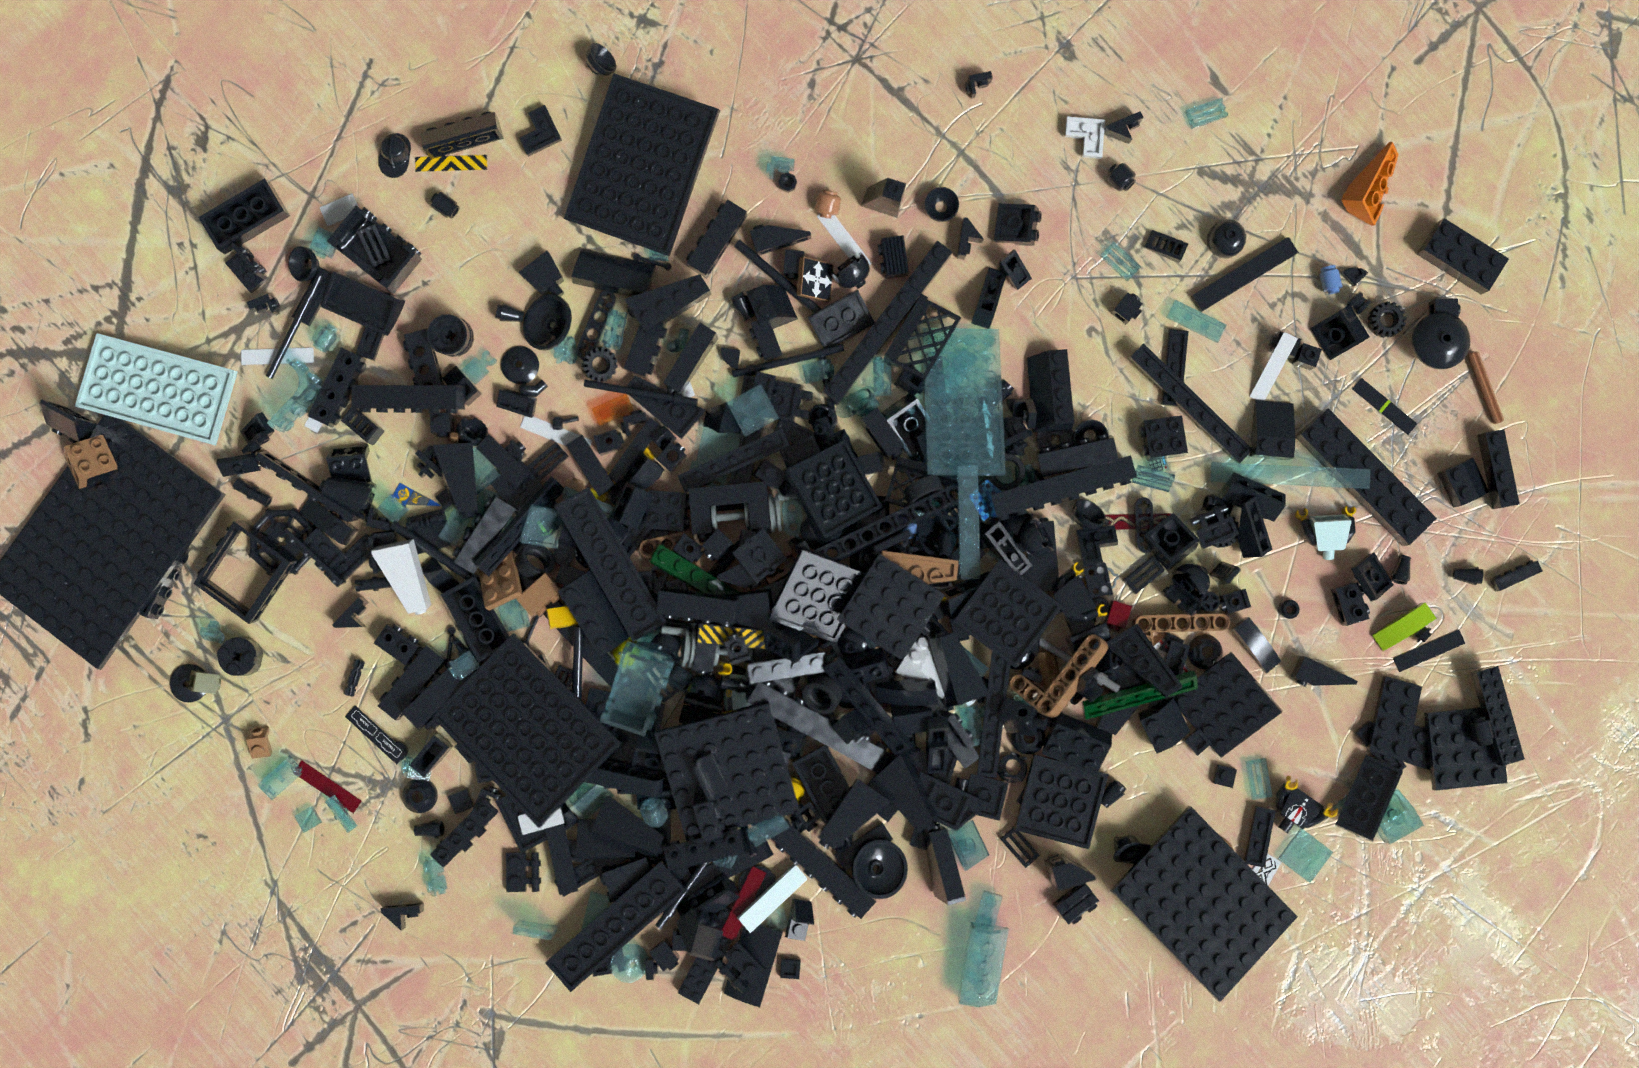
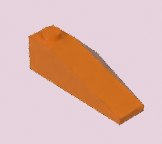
(1367, 189)

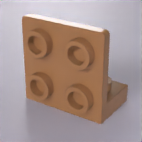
(89, 459)

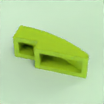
(1404, 626)

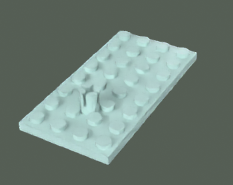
(156, 389)

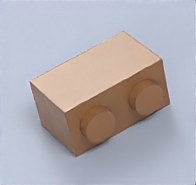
(540, 595)

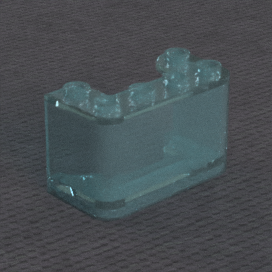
(637, 688)

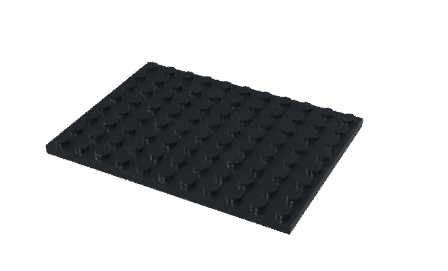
(104, 549)

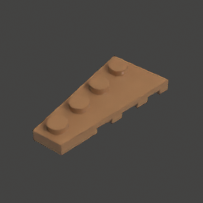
(925, 568)

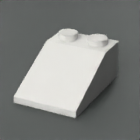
(921, 664)

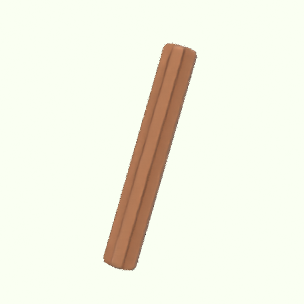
(1485, 387)

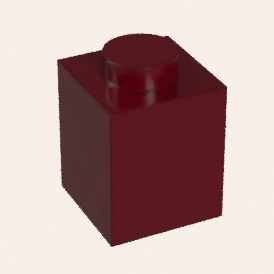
(1117, 615)

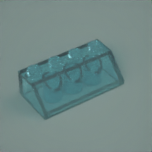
(982, 965)

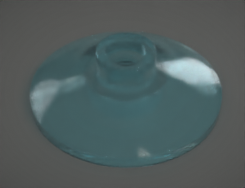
(621, 963)

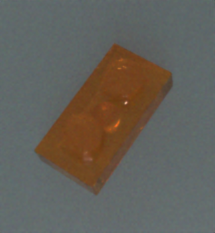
(613, 409)

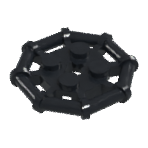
(276, 531)

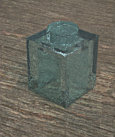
(321, 246)
(393, 508)

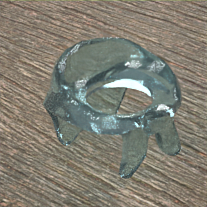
(566, 351)

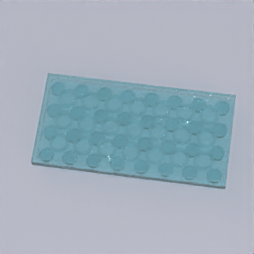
(964, 403)

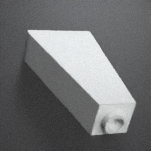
(404, 573)

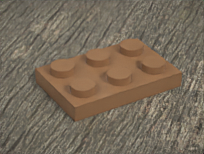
(502, 584)

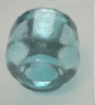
(326, 337)
(654, 812)

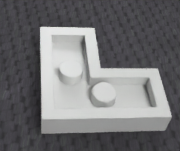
(1091, 131)

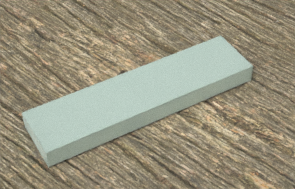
(772, 898)

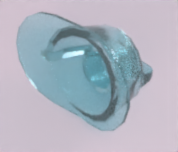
(858, 403)

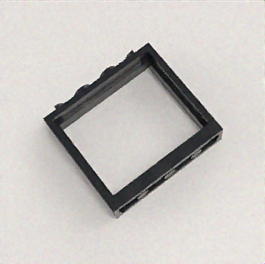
(215, 558)

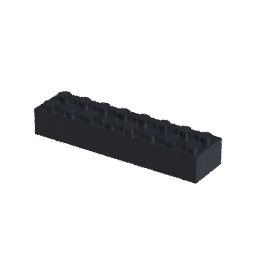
(1387, 496)

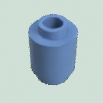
(1330, 279)

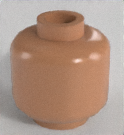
(827, 204)

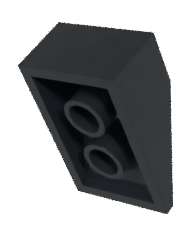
(66, 421)
(907, 421)
(1273, 430)

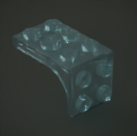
(297, 405)

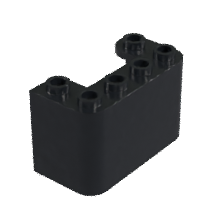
(390, 273)

